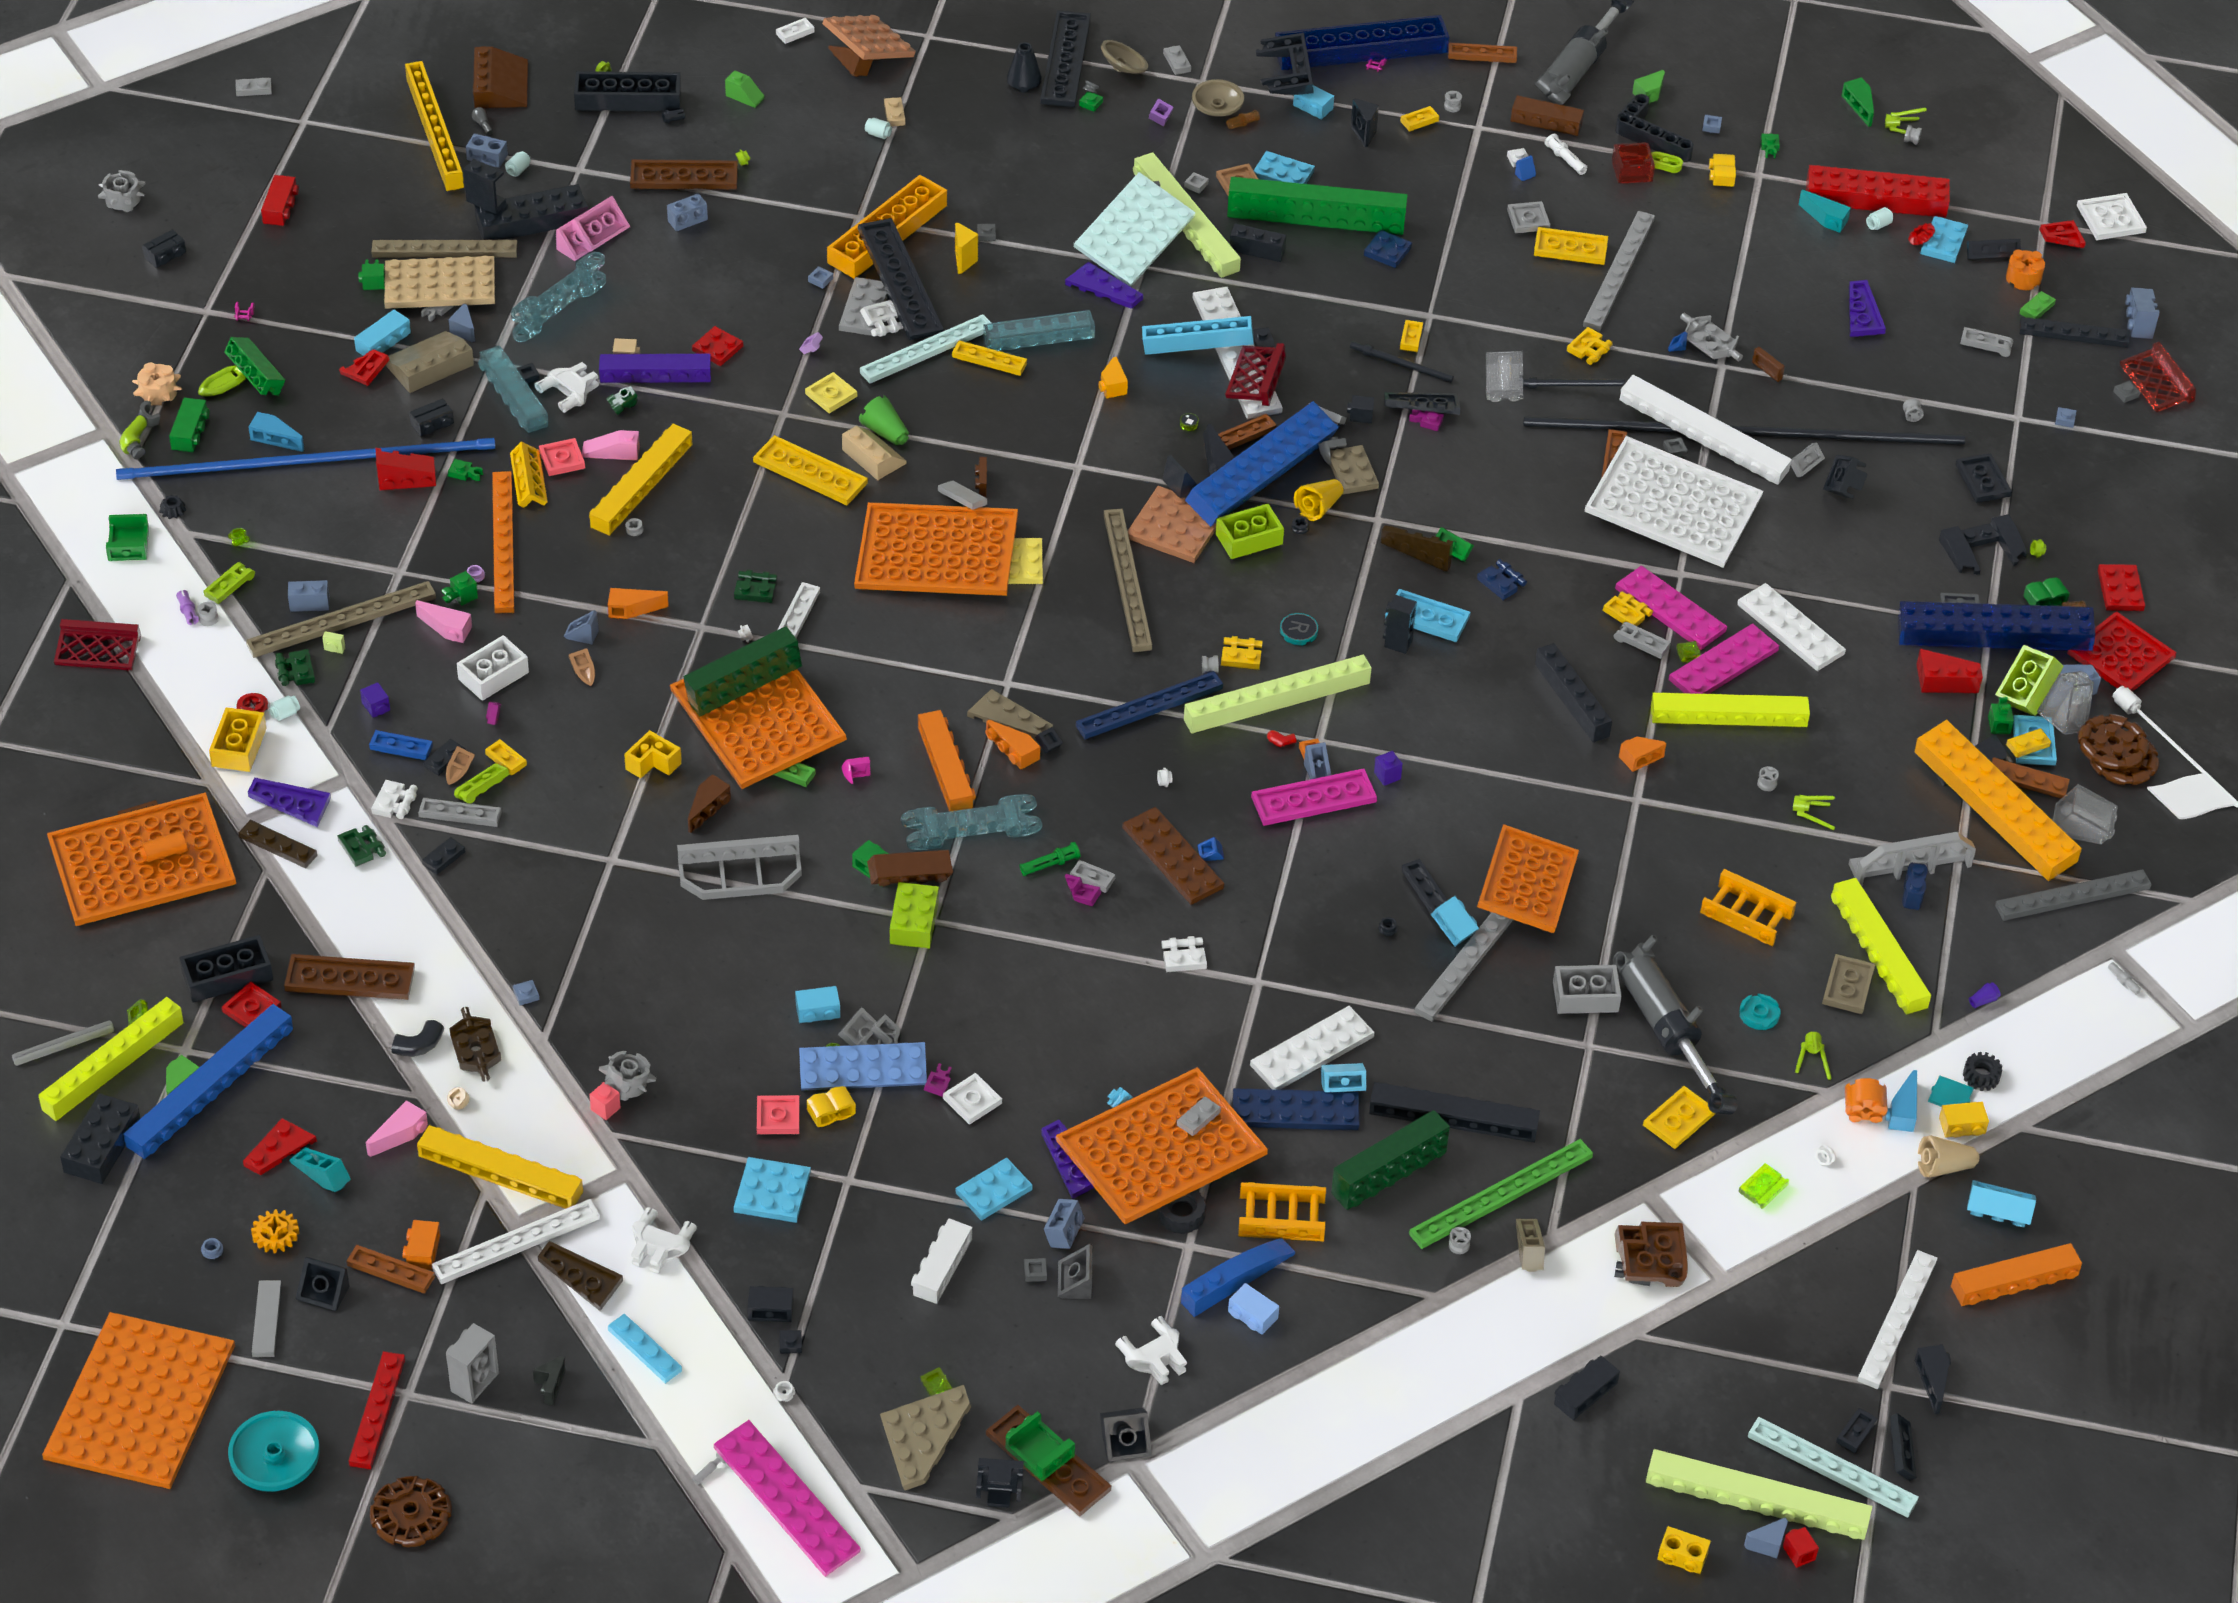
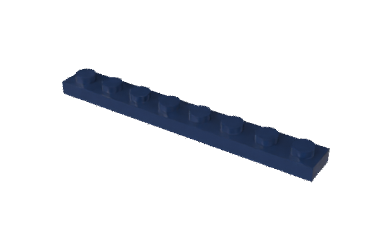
(1149, 705)

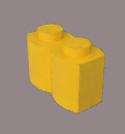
(1723, 170)
(831, 1106)

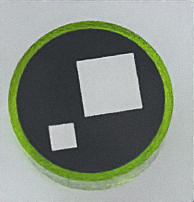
(1189, 421)

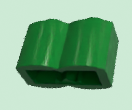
(2046, 593)

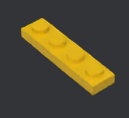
(989, 358)

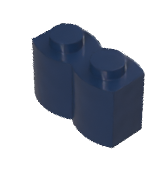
(1914, 886)

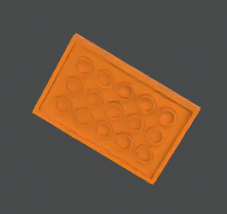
(1528, 878)

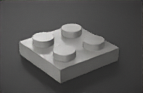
(1528, 216)

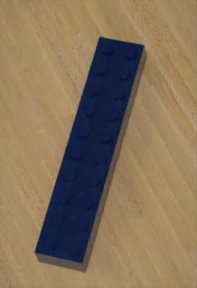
(1372, 41)
(1996, 625)

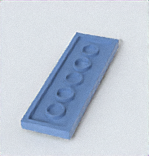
(863, 1066)

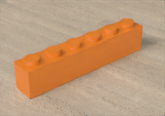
(946, 761)
(2016, 1274)

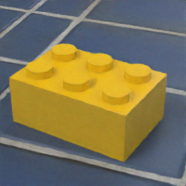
(237, 739)

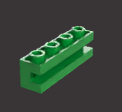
(254, 365)

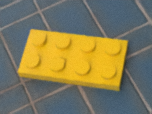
(1571, 246)

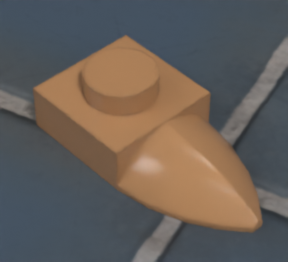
(583, 666)
(458, 765)

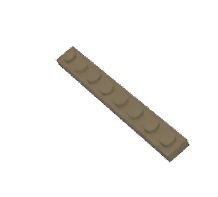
(443, 248)

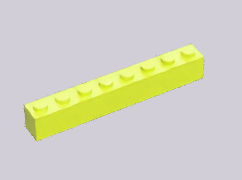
(1730, 709)
(1881, 946)
(111, 1059)

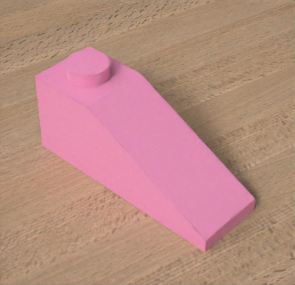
(616, 445)
(447, 622)
(399, 1128)

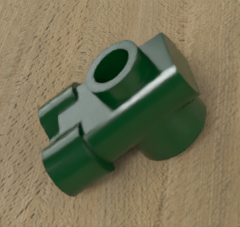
(625, 398)

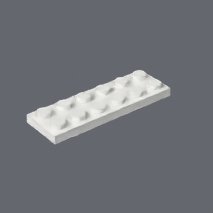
(1791, 627)
(1312, 1048)

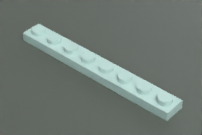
(923, 349)
(1833, 1467)

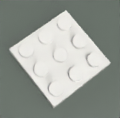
(2111, 216)

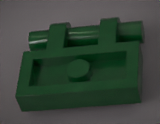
(755, 590)
(301, 668)
(357, 849)

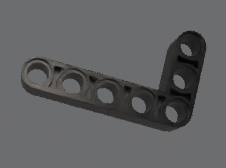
(1633, 127)

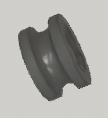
(1091, 87)

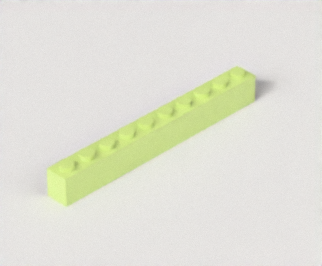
(1200, 229)
(1277, 693)
(1759, 1494)

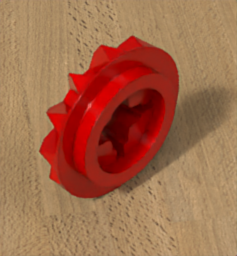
(1921, 234)
(258, 700)

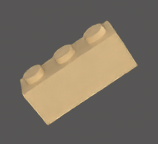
(871, 452)

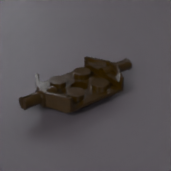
(473, 1032)

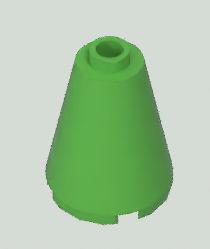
(884, 420)

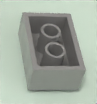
(1586, 989)
(472, 1363)

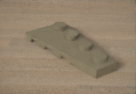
(1008, 713)

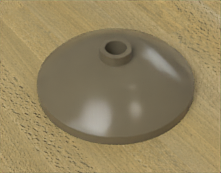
(1123, 57)
(1217, 98)

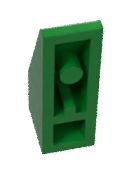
(1859, 97)

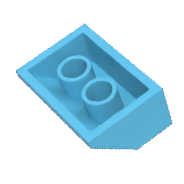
(2001, 1203)

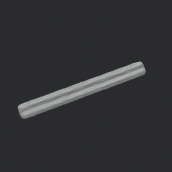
(63, 1043)

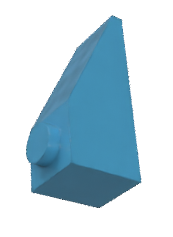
(273, 431)
(1903, 1107)

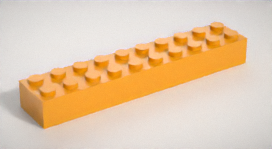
(1997, 800)

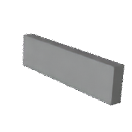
(460, 812)
(266, 1318)

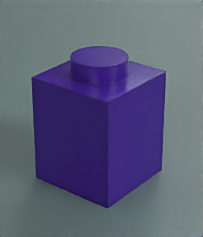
(375, 700)
(1388, 768)

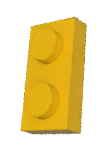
(1419, 118)
(1411, 335)
(2028, 743)
(506, 757)

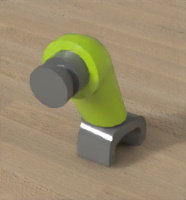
(129, 439)

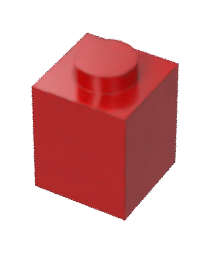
(1800, 1547)

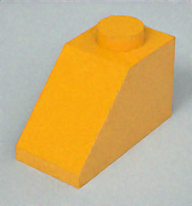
(1113, 380)

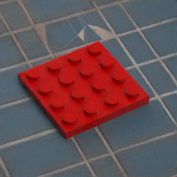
(2124, 653)

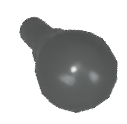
(479, 115)

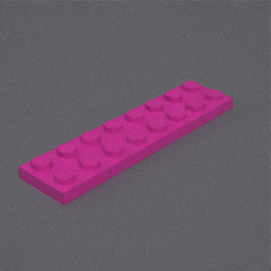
(787, 1498)

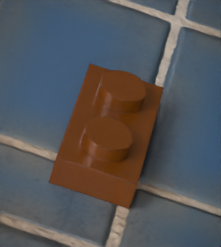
(981, 471)

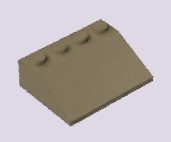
(430, 360)

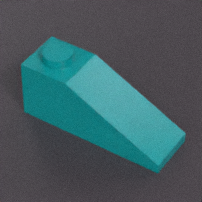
(1825, 211)
(322, 1168)

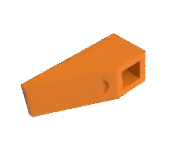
(633, 602)
(1015, 744)

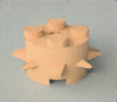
(157, 383)

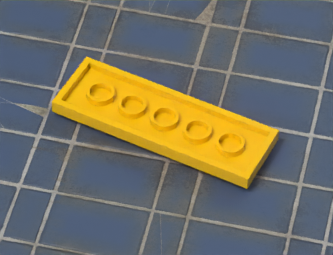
(810, 470)

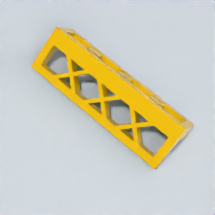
(524, 475)

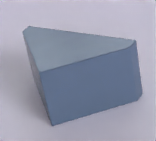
(461, 324)
(583, 629)
(1317, 761)
(1767, 1539)

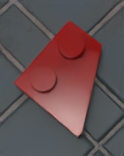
(2063, 233)
(366, 367)

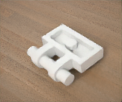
(880, 313)
(389, 797)
(1187, 959)

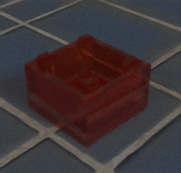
(1633, 162)

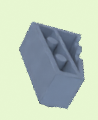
(2141, 312)

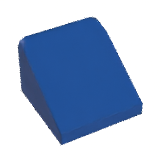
(1525, 168)
(1210, 850)

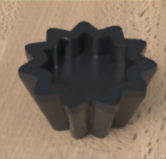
(172, 507)

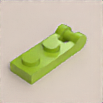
(228, 582)
(481, 783)

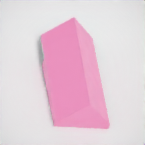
(591, 229)

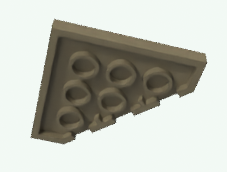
(922, 1431)

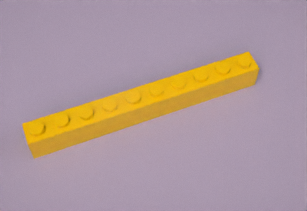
(434, 126)

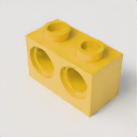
(1685, 1546)

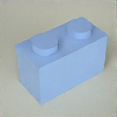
(1253, 1309)

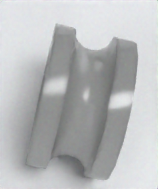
(634, 531)

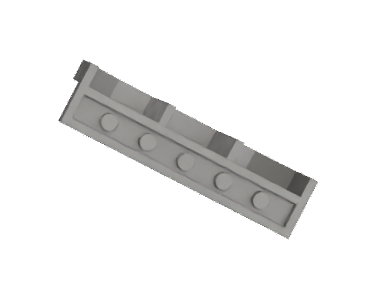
(739, 850)
(1927, 850)

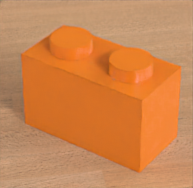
(422, 1243)

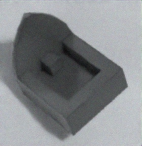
(1332, 444)

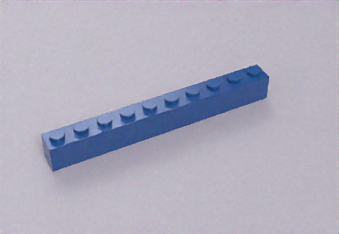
(208, 1081)

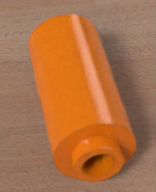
(163, 846)

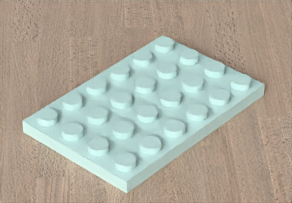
(1134, 229)

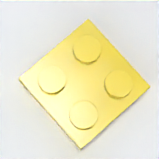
(831, 392)

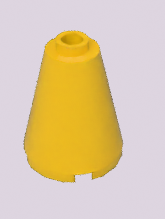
(1317, 498)

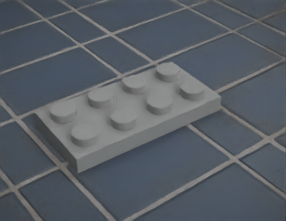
(862, 294)

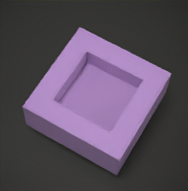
(811, 343)

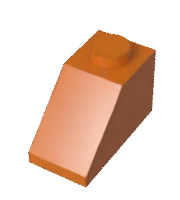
(1641, 752)

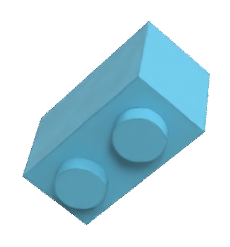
(1316, 104)
(1455, 921)
(817, 1004)
(1343, 1077)

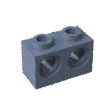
(486, 150)
(687, 212)
(1064, 1223)

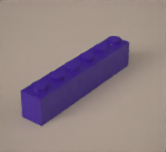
(654, 368)

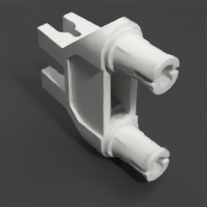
(572, 382)
(657, 1242)
(1156, 1354)

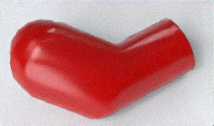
(1279, 739)

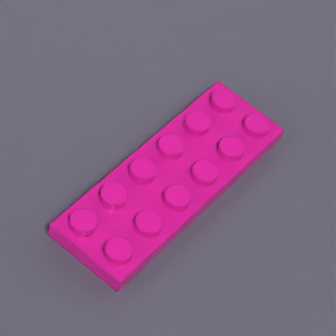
(1672, 607)
(1724, 661)
(1313, 797)

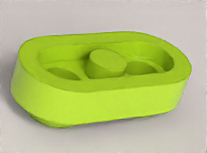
(1667, 162)

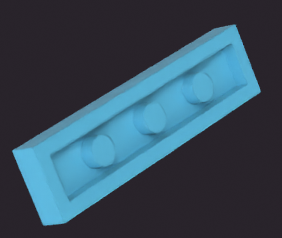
(644, 1348)

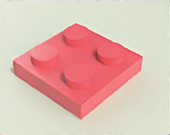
(562, 457)
(778, 1114)

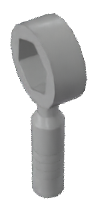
(708, 1469)

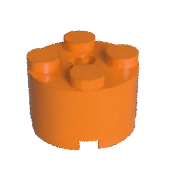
(2025, 269)
(1866, 1100)

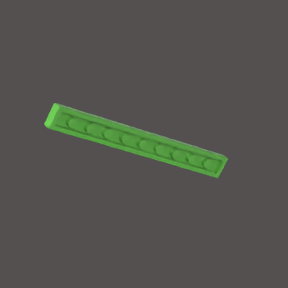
(1501, 1193)

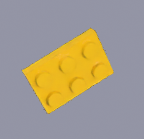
(1678, 1117)

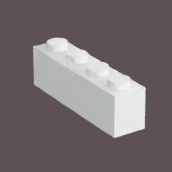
(942, 1260)

